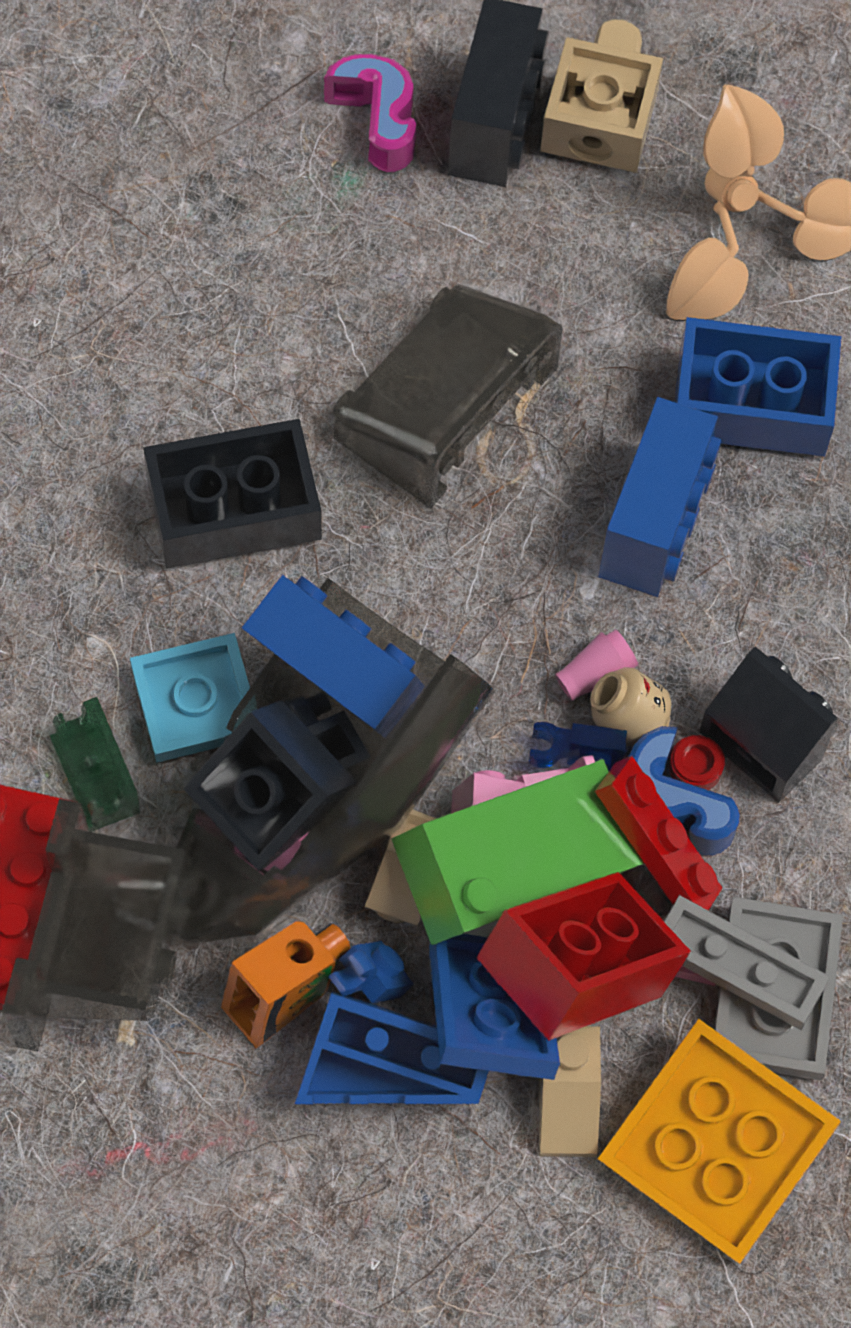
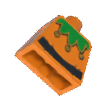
(281, 978)

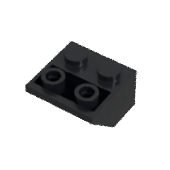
(769, 724)

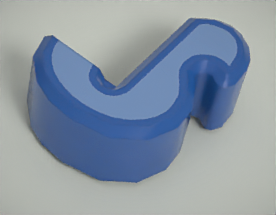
(706, 814)

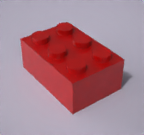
(582, 955)

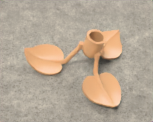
(742, 136)

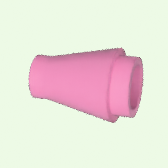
(598, 658)

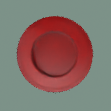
(697, 761)

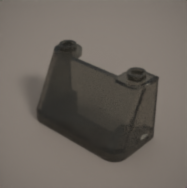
(445, 386)

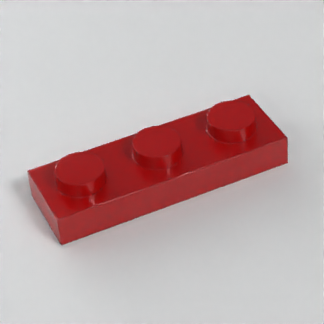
(657, 835)

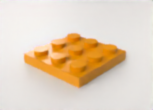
(719, 1141)

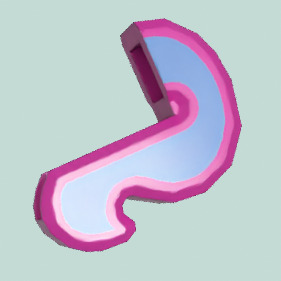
(389, 91)

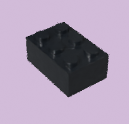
(497, 92)
(233, 493)

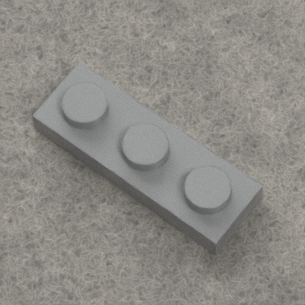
(746, 964)

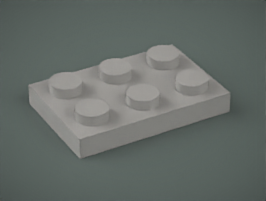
(776, 1044)

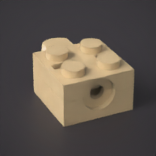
(602, 98)

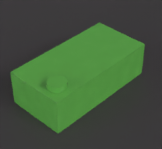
(512, 851)

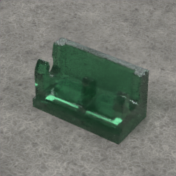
(95, 766)

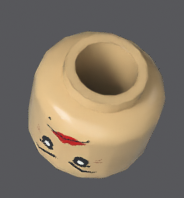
(630, 703)

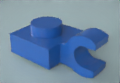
(374, 970)

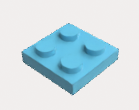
(190, 694)

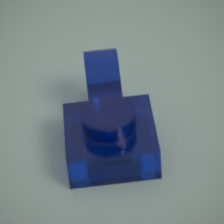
(577, 743)

